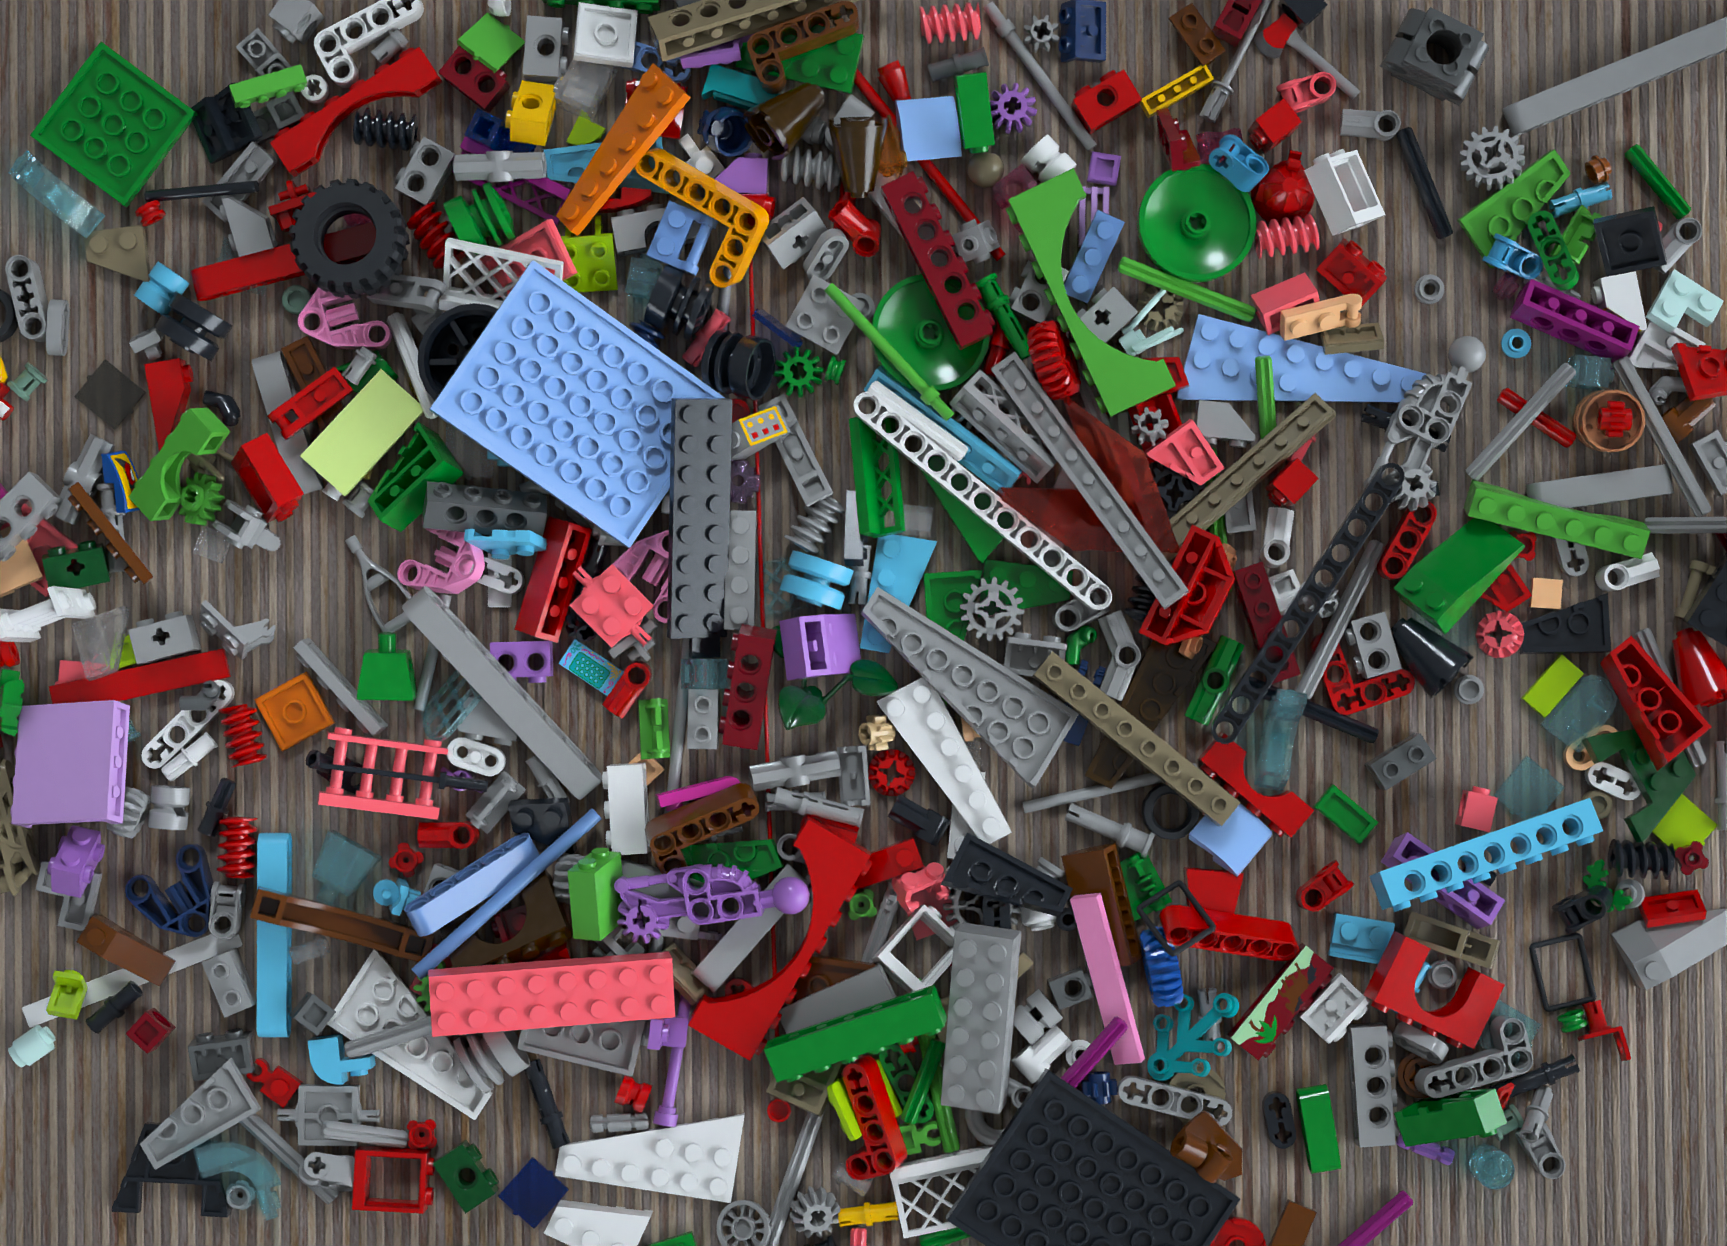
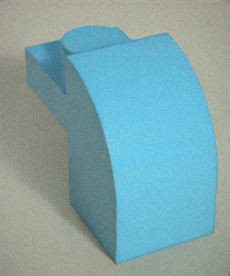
(330, 1063)

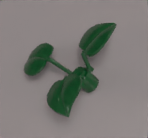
(806, 704)

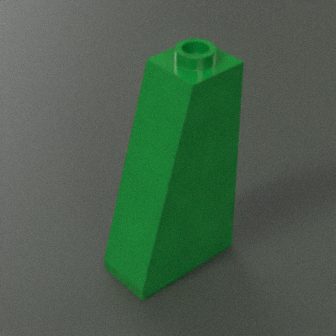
(974, 531)

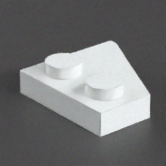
(1655, 345)

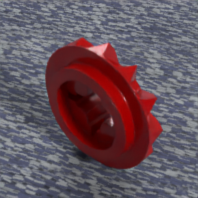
(903, 765)

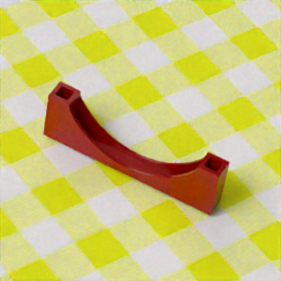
(744, 1017)

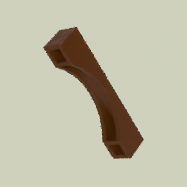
(340, 923)

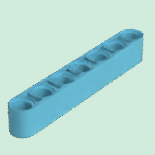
(274, 941)

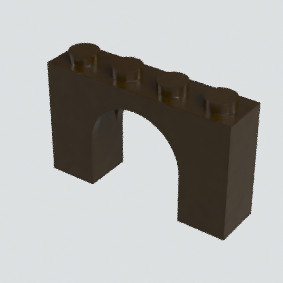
(543, 928)

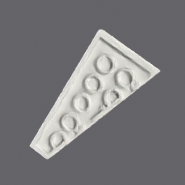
(383, 1001)
(677, 1160)

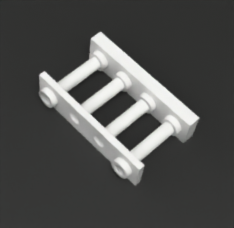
(26, 623)

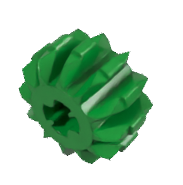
(789, 375)

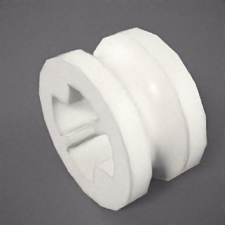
(323, 86)

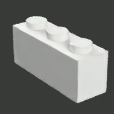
(626, 808)

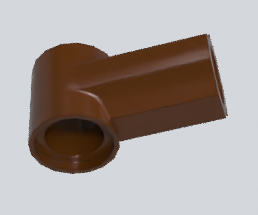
(1685, 415)

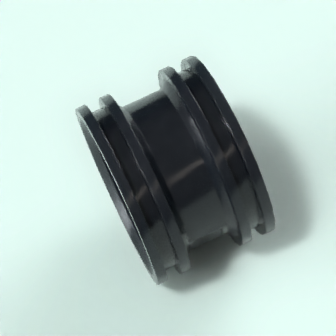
(451, 327)

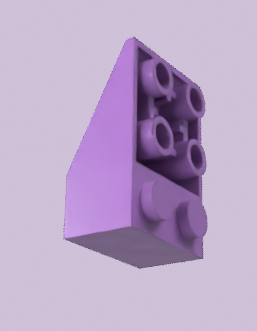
(819, 645)

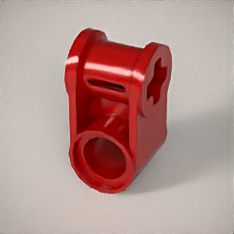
(1325, 887)

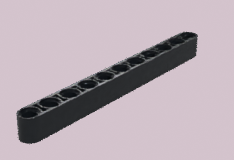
(1320, 595)

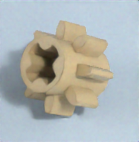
(877, 732)

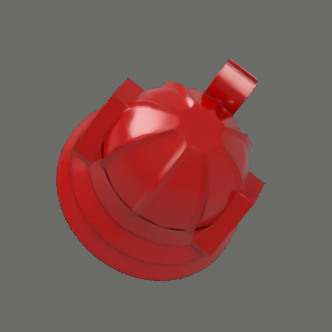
(1284, 191)

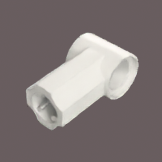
(1277, 534)
(1628, 572)
(1037, 1057)

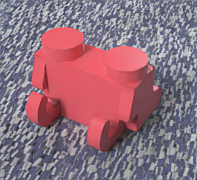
(925, 878)

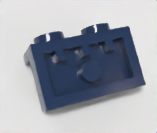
(1083, 31)

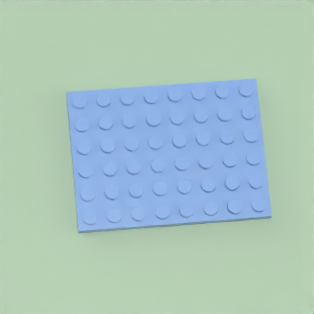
(572, 402)

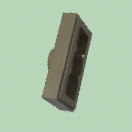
(1352, 340)
(684, 981)

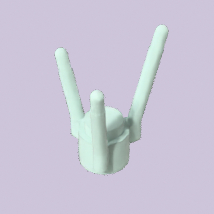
(1135, 342)

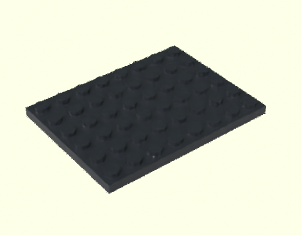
(1085, 1179)

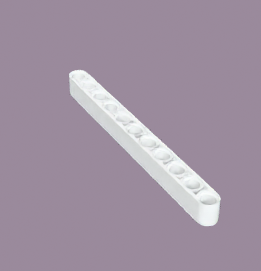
(975, 487)

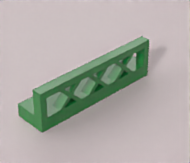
(869, 482)

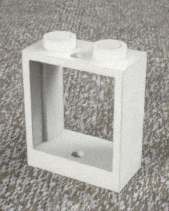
(1344, 191)
(897, 970)

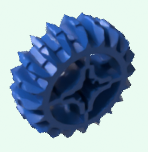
(1161, 970)

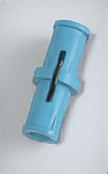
(1580, 197)

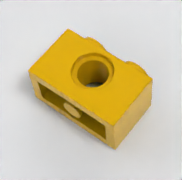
(531, 113)

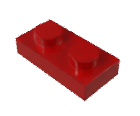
(1672, 908)

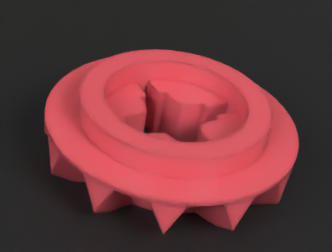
(1509, 644)

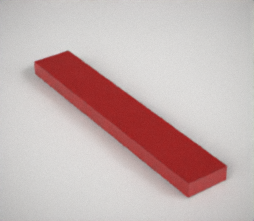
(145, 679)

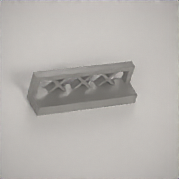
(1002, 428)

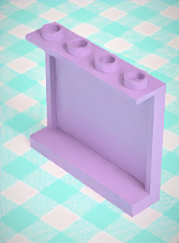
(70, 763)

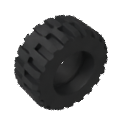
(326, 208)

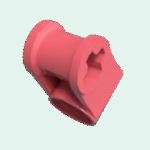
(1301, 92)

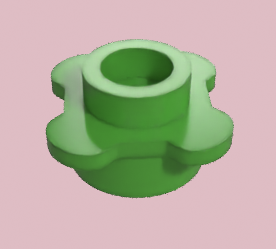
(868, 908)

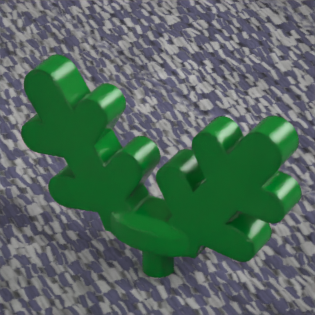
(1597, 873)

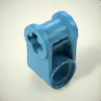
(1241, 165)
(1509, 257)

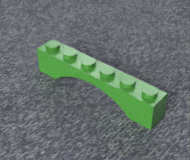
(1585, 528)

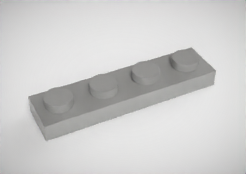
(331, 678)

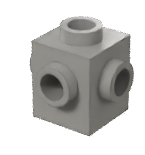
(975, 241)

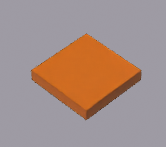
(294, 711)

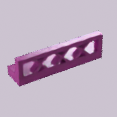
(544, 185)

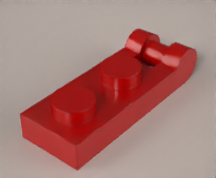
(311, 402)

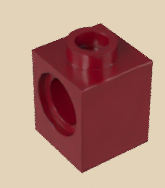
(150, 1030)

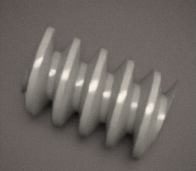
(810, 169)
(815, 524)

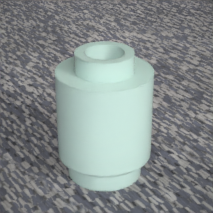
(32, 1046)

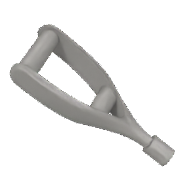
(375, 581)

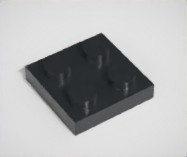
(1630, 241)

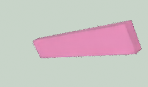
(1106, 974)

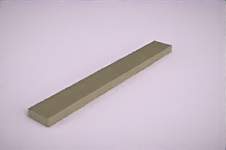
(1251, 468)

